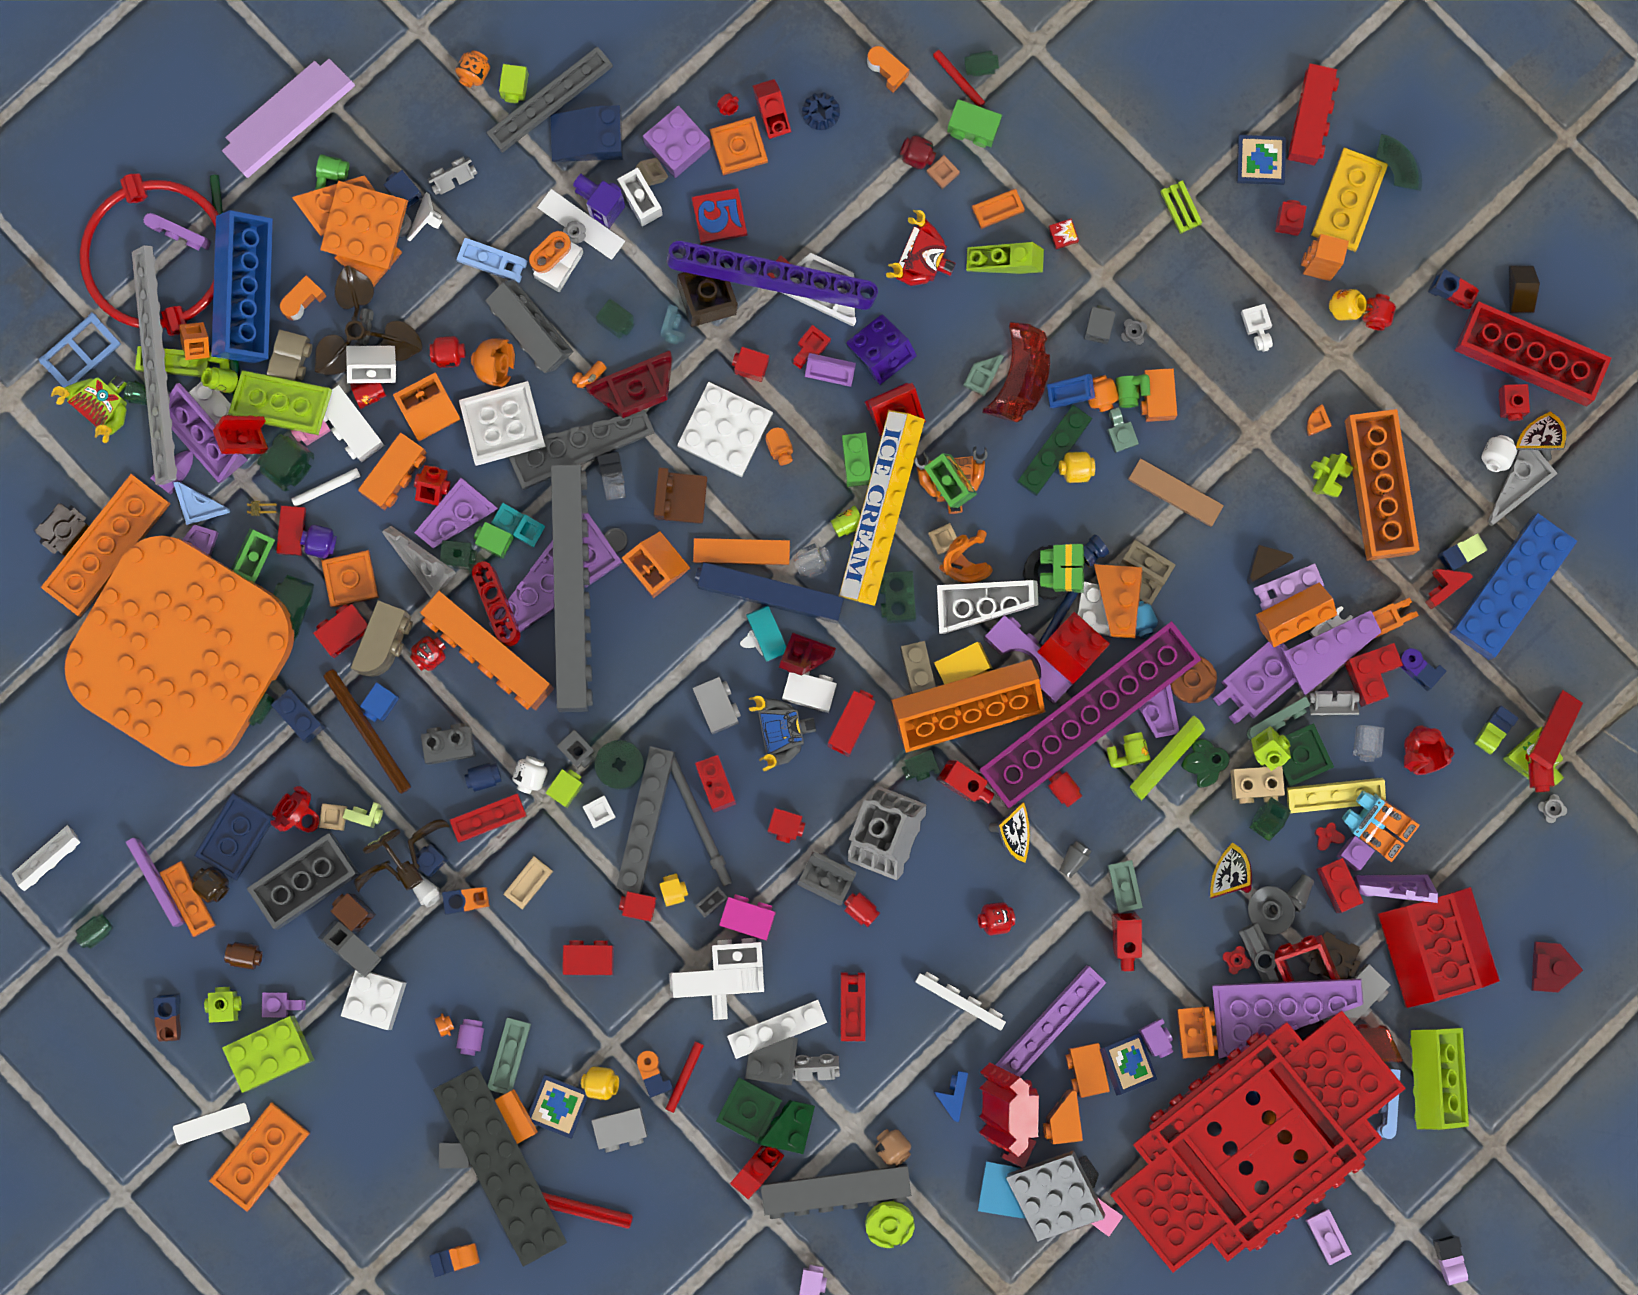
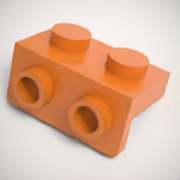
(1196, 1032)

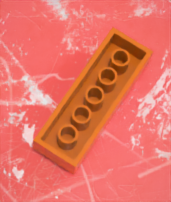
(1382, 485)
(484, 648)
(968, 705)

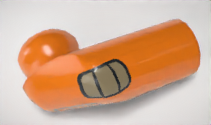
(591, 376)

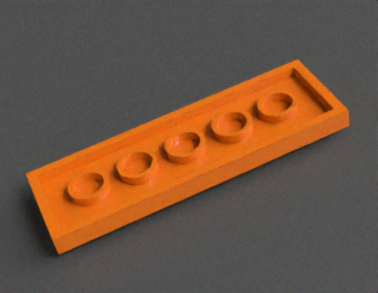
(100, 548)

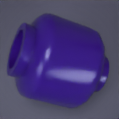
(318, 541)

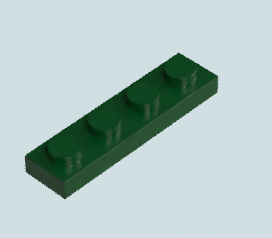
(1054, 450)

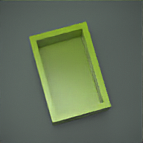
(268, 1054)

